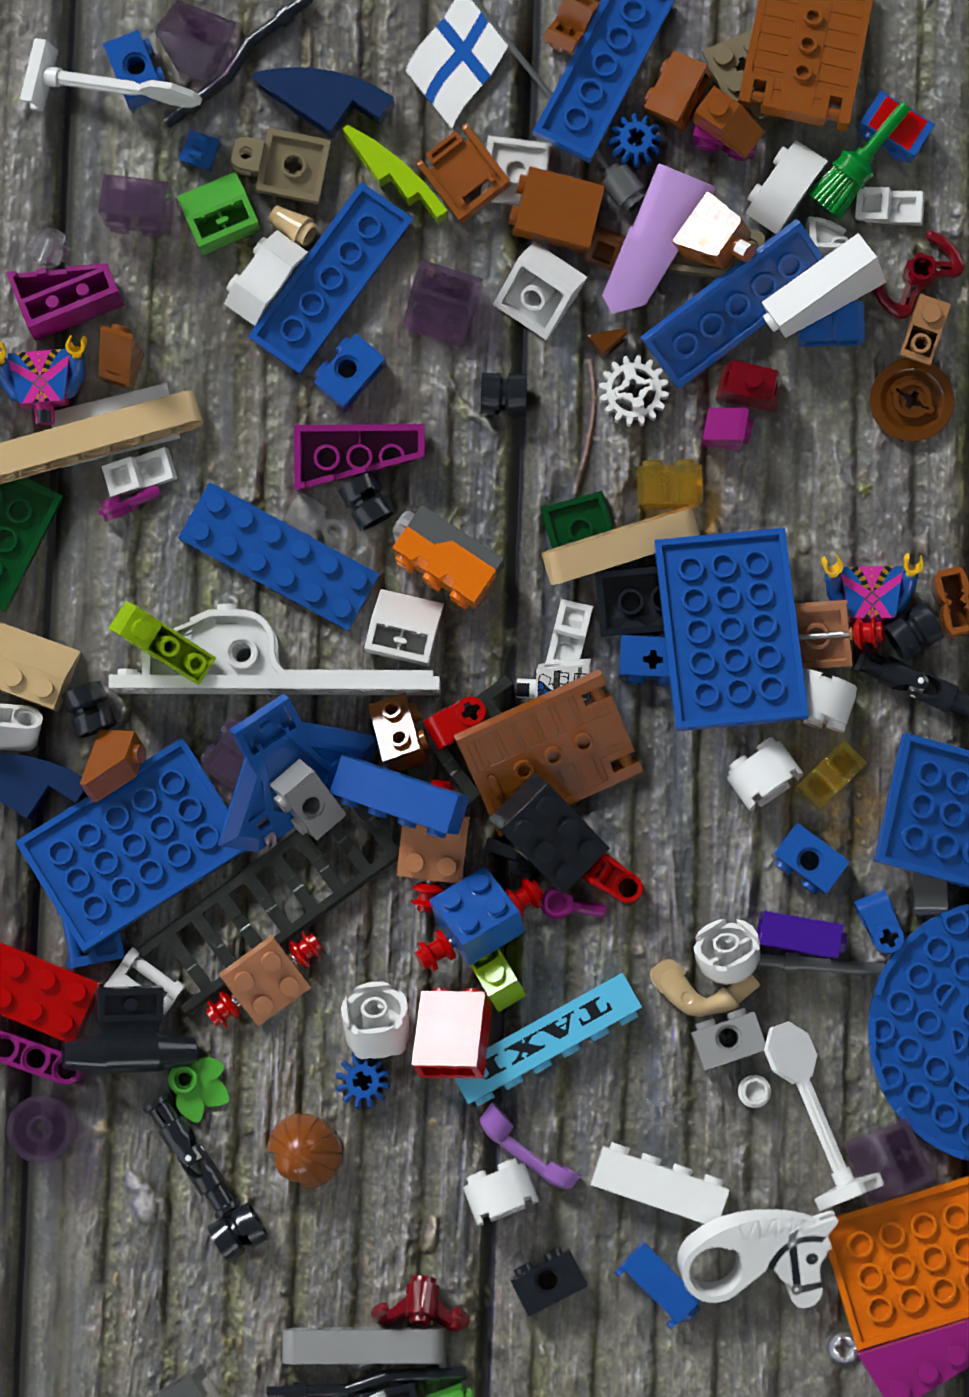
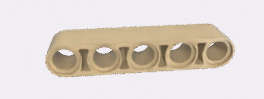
(617, 545)

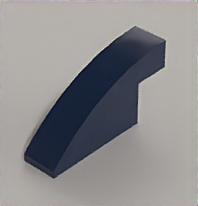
(323, 96)
(29, 780)

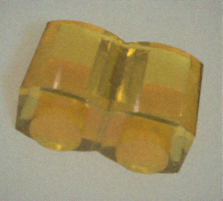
(669, 486)

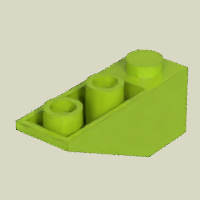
(162, 642)
(498, 980)

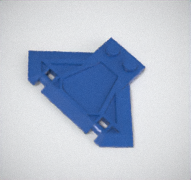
(270, 745)

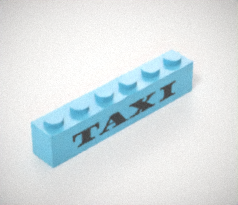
(552, 1035)

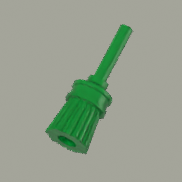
(853, 169)

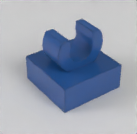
(200, 150)

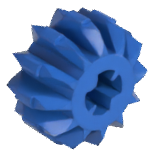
(634, 153)
(358, 1090)

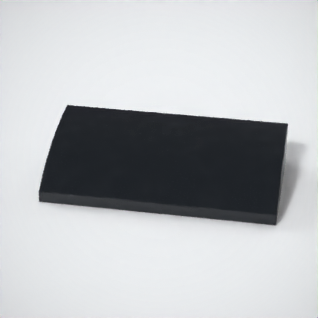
(628, 600)

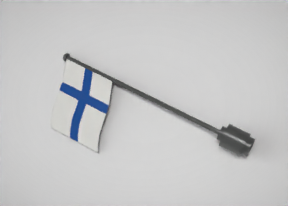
(462, 58)

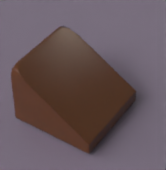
(604, 248)
(606, 342)

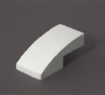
(889, 206)
(139, 472)
(569, 631)

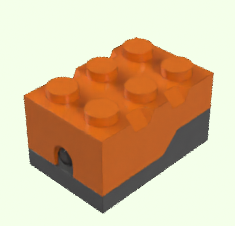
(445, 557)

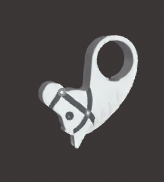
(763, 1240)

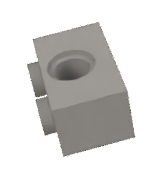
(320, 810)
(748, 1042)

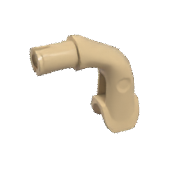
(671, 982)

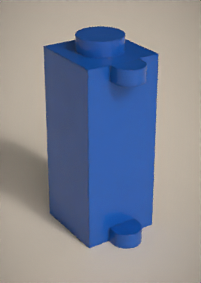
(660, 1283)

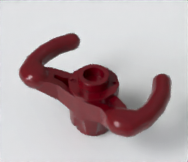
(920, 274)
(420, 1307)

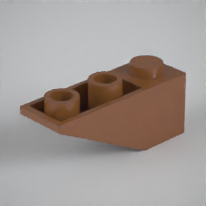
(119, 356)

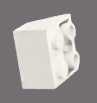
(403, 627)

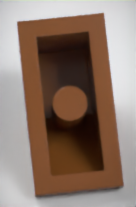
(728, 122)
(112, 763)

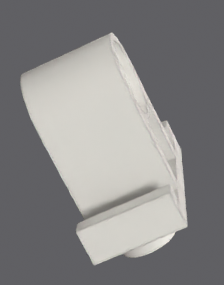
(19, 727)

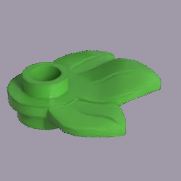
(203, 1089)

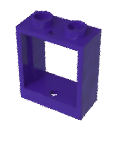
(801, 934)

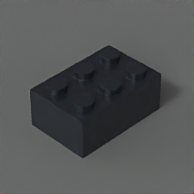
(549, 833)

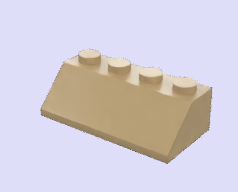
(35, 667)

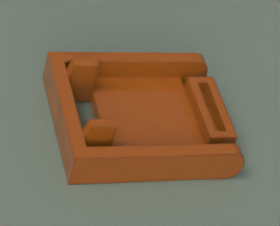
(460, 170)

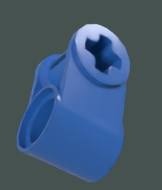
(877, 916)

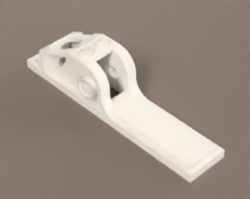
(231, 630)

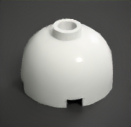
(727, 951)

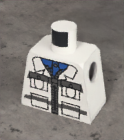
(551, 676)

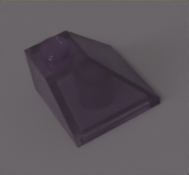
(194, 39)

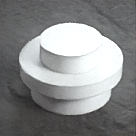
(754, 1091)

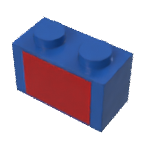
(907, 137)

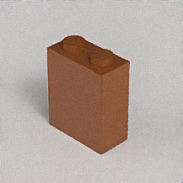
(556, 209)

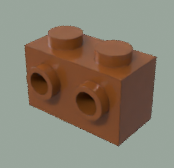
(678, 90)
(399, 732)

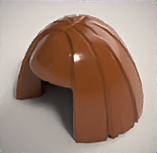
(305, 1150)

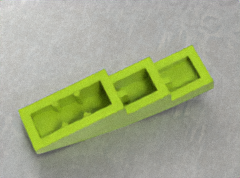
(387, 167)

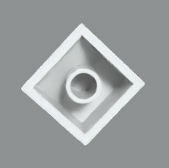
(539, 290)

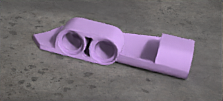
(649, 242)

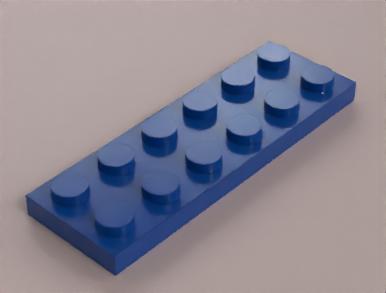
(600, 74)
(330, 278)
(729, 306)
(279, 556)

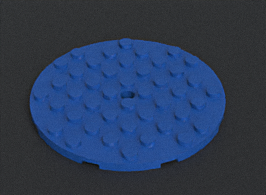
(923, 1031)

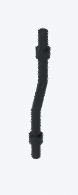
(282, 17)
(431, 1375)

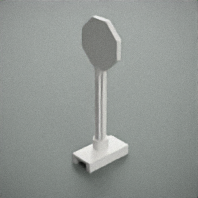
(43, 74)
(794, 1059)

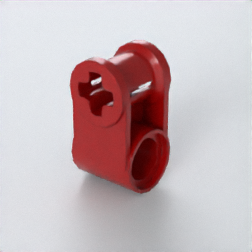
(450, 721)
(611, 878)

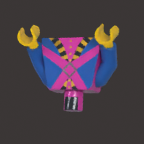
(43, 378)
(872, 589)

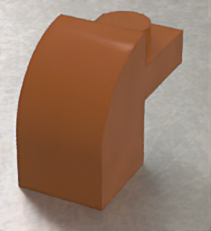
(570, 24)

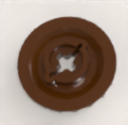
(933, 393)

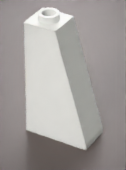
(824, 287)

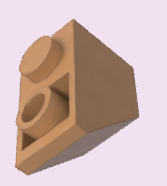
(924, 329)

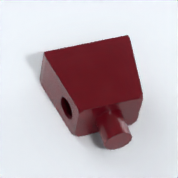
(749, 386)

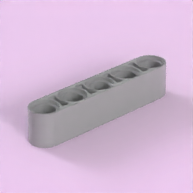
(363, 1345)

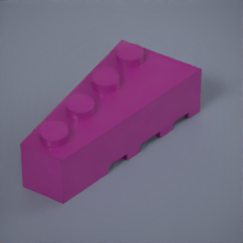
(349, 450)
(918, 1361)

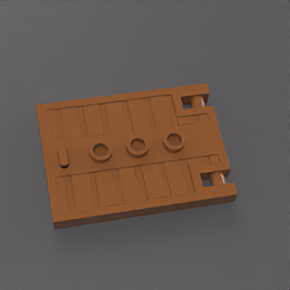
(806, 59)
(555, 737)

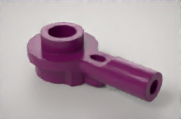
(115, 507)
(559, 905)

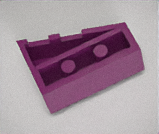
(64, 297)

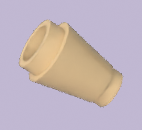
(293, 225)

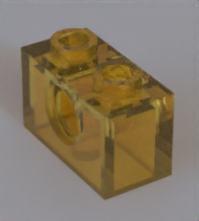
(830, 775)

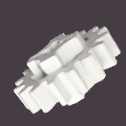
(619, 395)

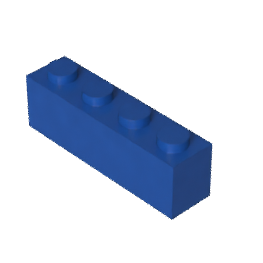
(400, 796)

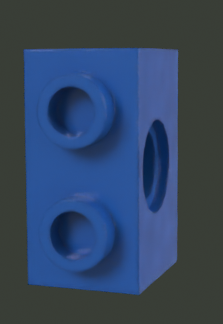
(125, 53)
(346, 390)
(829, 862)

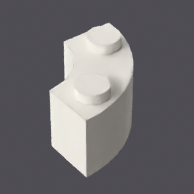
(785, 187)
(264, 277)

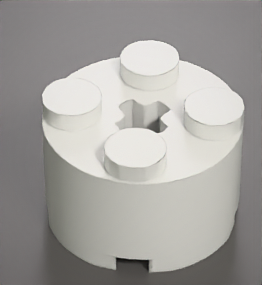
(828, 700)
(763, 774)
(376, 1021)
(499, 1192)

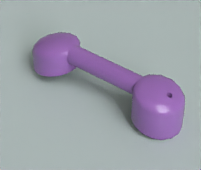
(498, 1127)

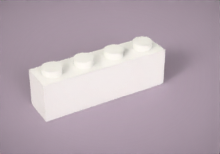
(659, 1186)

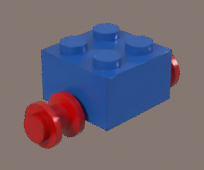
(477, 918)

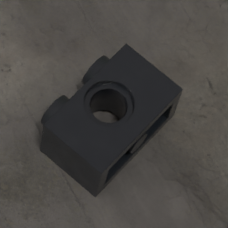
(535, 1297)

